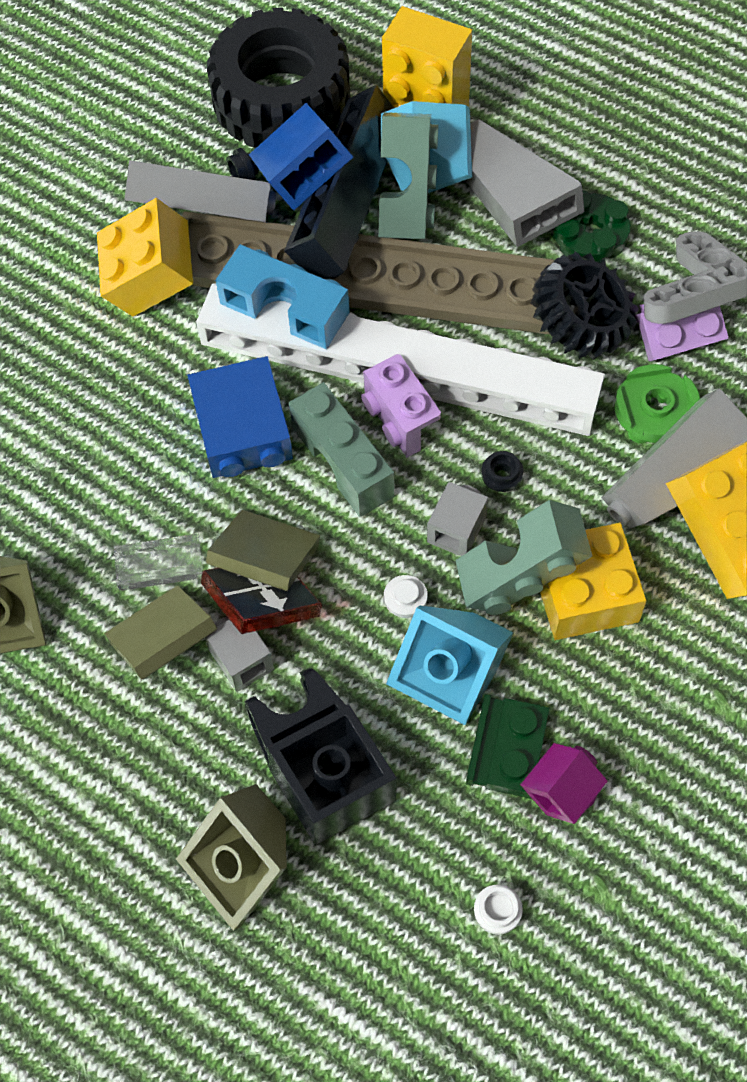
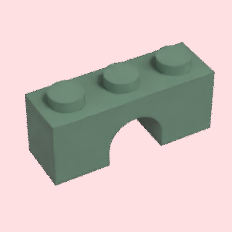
(410, 140)
(357, 465)
(549, 548)

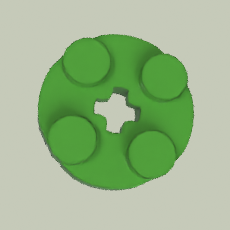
(634, 396)

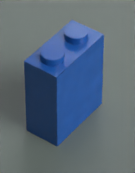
(300, 156)
(240, 417)

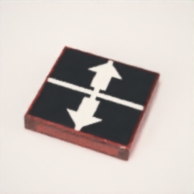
(258, 605)

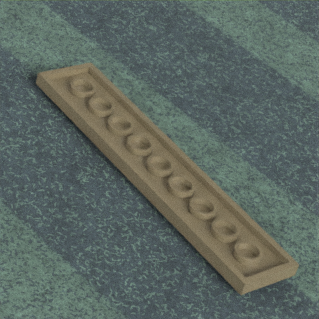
(391, 273)

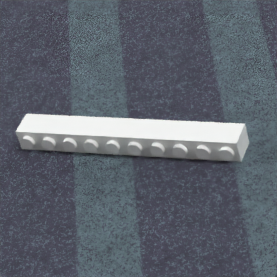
(446, 367)

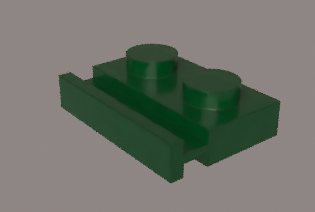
(507, 744)

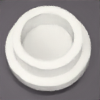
(404, 595)
(498, 909)

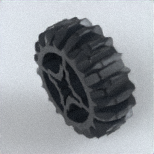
(584, 305)

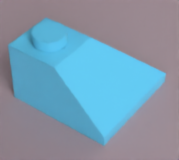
(454, 143)
(449, 659)

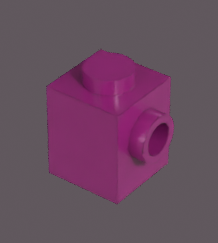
(565, 782)

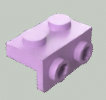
(683, 334)
(399, 402)

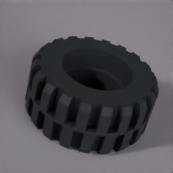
(274, 45)

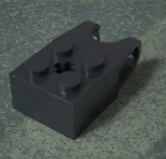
(317, 742)

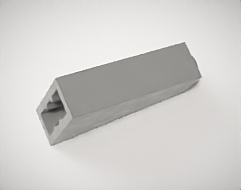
(519, 186)
(199, 191)
(699, 435)

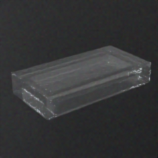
(158, 562)

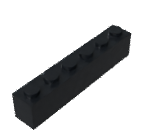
(336, 210)

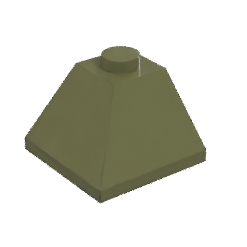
(19, 610)
(237, 853)

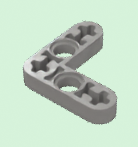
(717, 280)

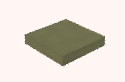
(263, 550)
(160, 632)

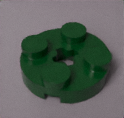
(606, 214)

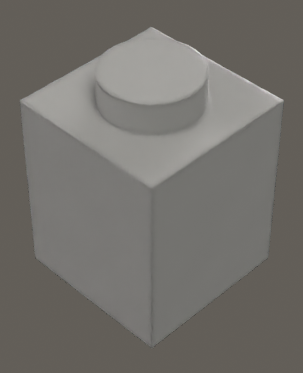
(457, 518)
(239, 655)

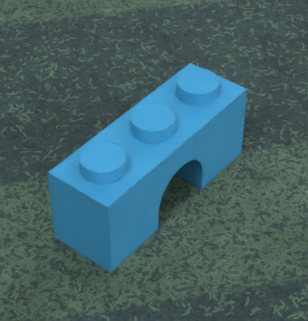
(256, 279)

